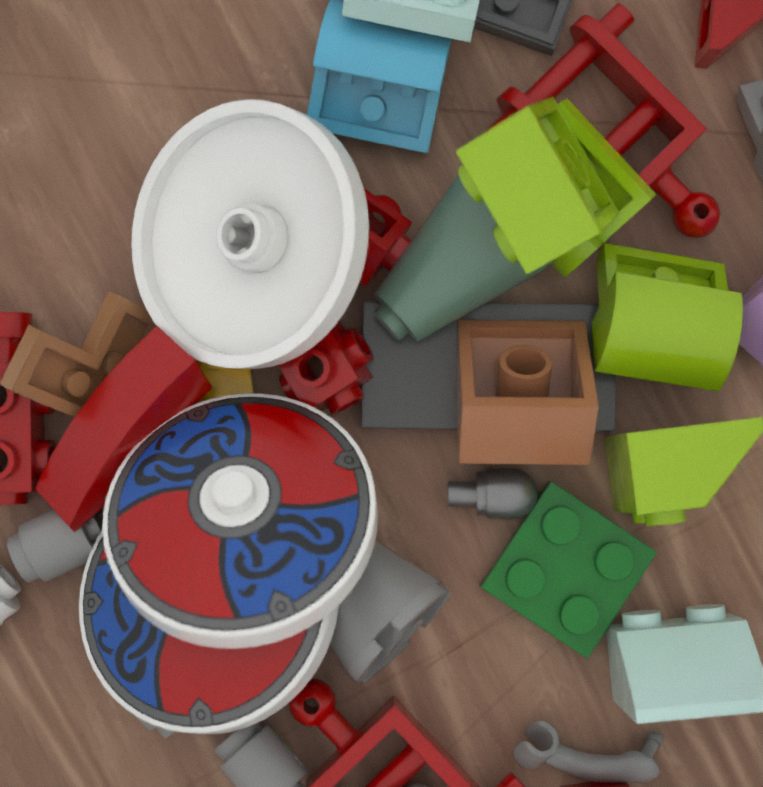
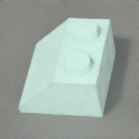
(684, 665)

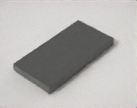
(418, 380)

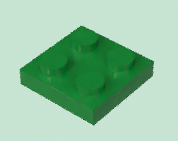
(568, 569)

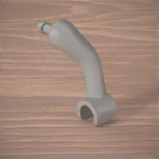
(622, 768)

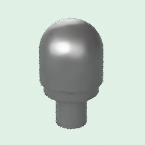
(496, 493)

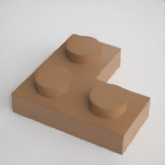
(68, 375)

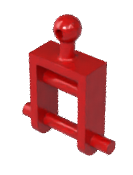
(655, 105)
(355, 744)

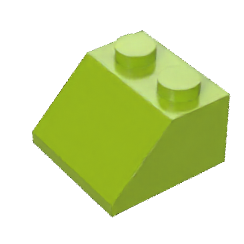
(536, 185)
(675, 468)

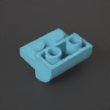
(377, 80)

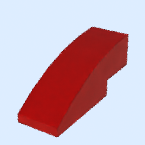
(128, 405)

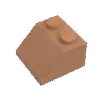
(525, 392)

